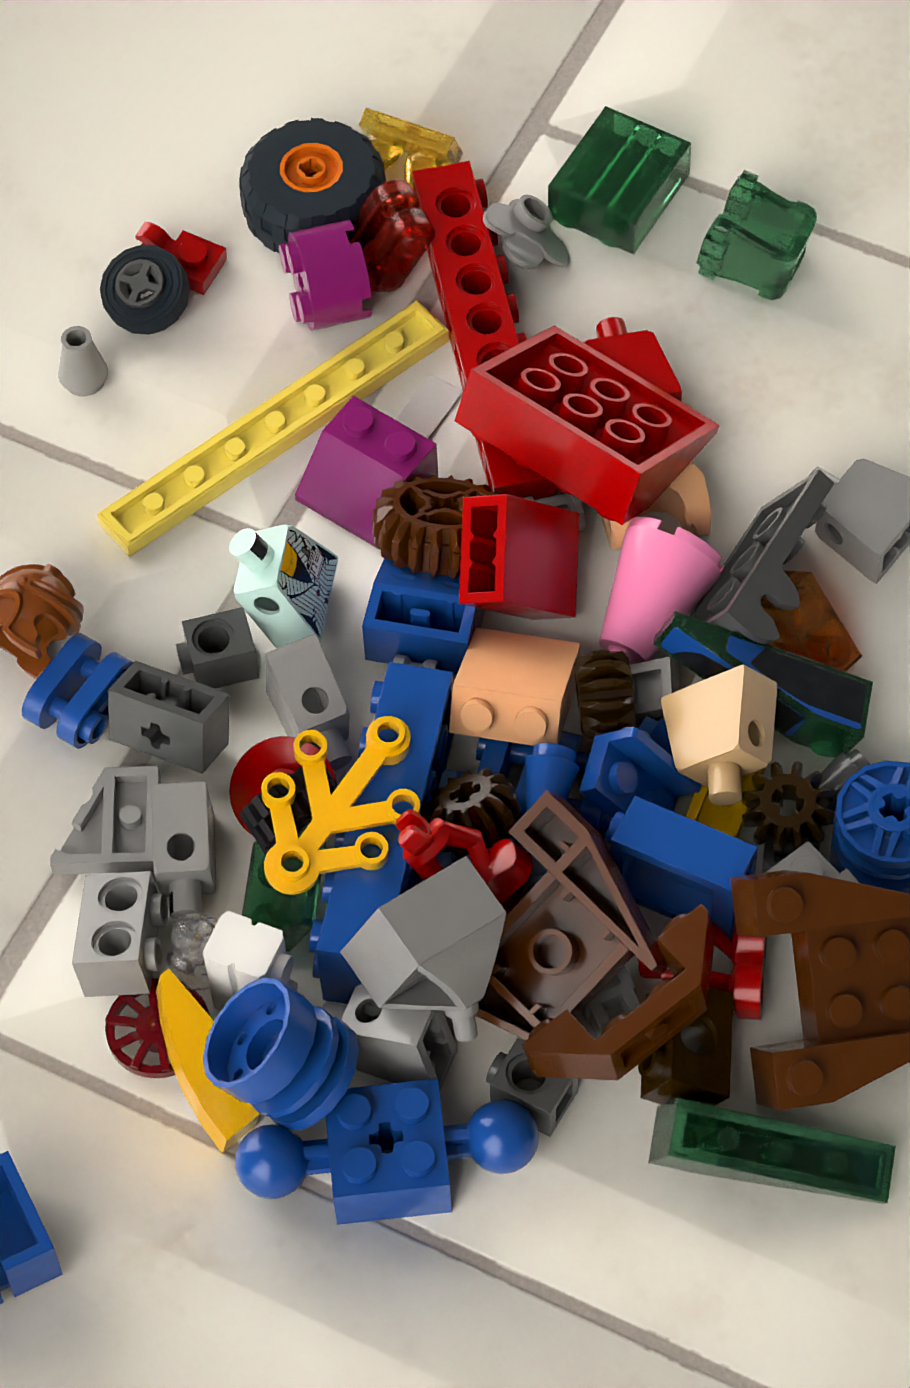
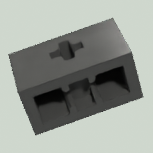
(168, 716)

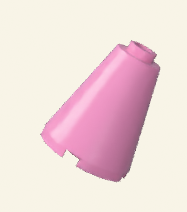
(651, 582)

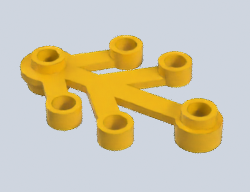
(333, 811)

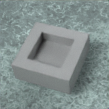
(650, 683)

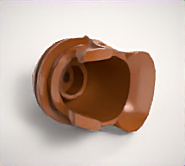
(36, 612)

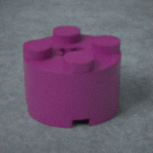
(327, 276)

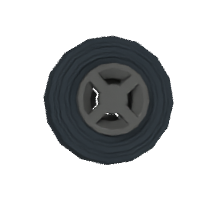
(140, 271)

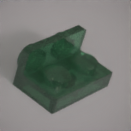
(282, 911)

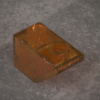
(813, 627)

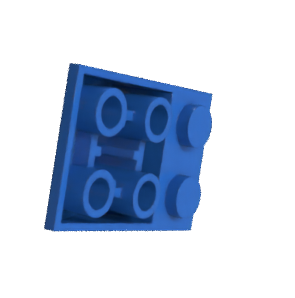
(418, 618)

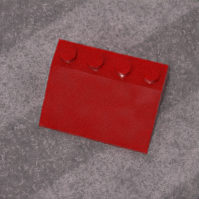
(583, 422)

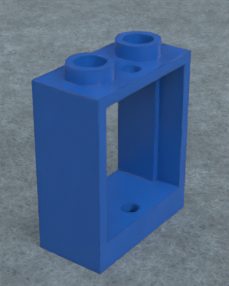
(678, 862)

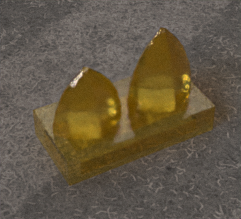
(423, 146)

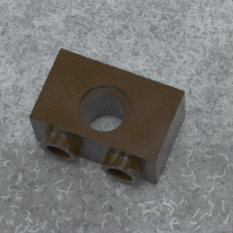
(696, 1060)

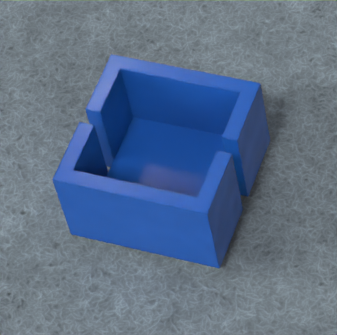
(25, 1247)

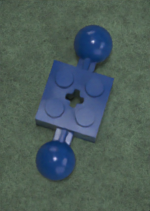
(381, 1118)

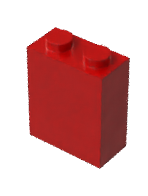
(519, 557)

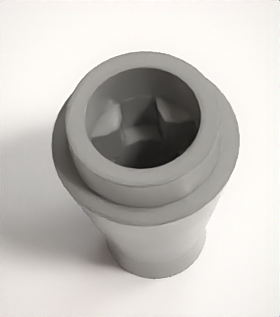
(81, 364)

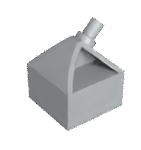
(432, 947)

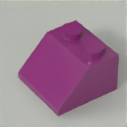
(359, 458)

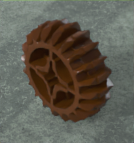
(422, 523)

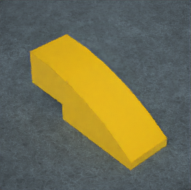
(185, 1034)

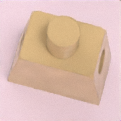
(722, 730)

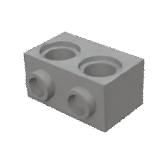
(119, 934)

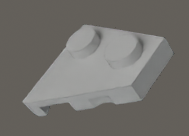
(113, 827)

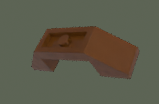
(568, 1050)

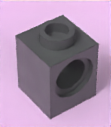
(224, 631)
(545, 1103)

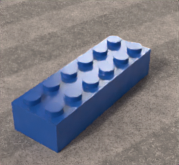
(423, 703)

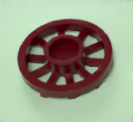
(147, 1032)

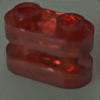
(392, 234)

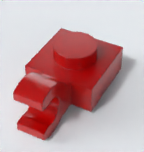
(196, 255)

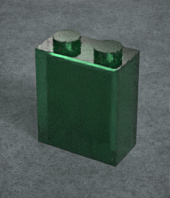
(619, 180)

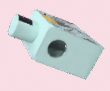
(283, 581)

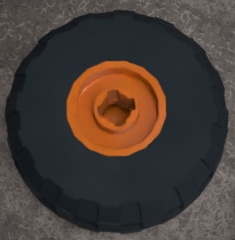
(307, 178)

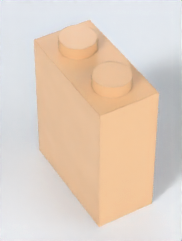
(514, 687)

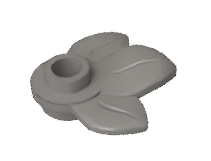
(526, 232)

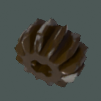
(604, 692)
(769, 797)
(477, 802)

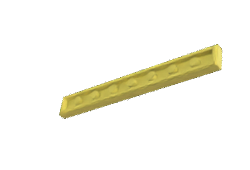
(271, 428)

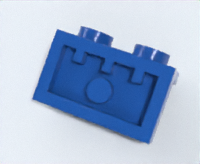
(632, 765)

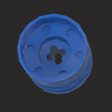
(874, 826)
(280, 1054)

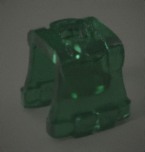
(757, 238)

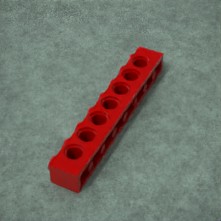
(474, 298)

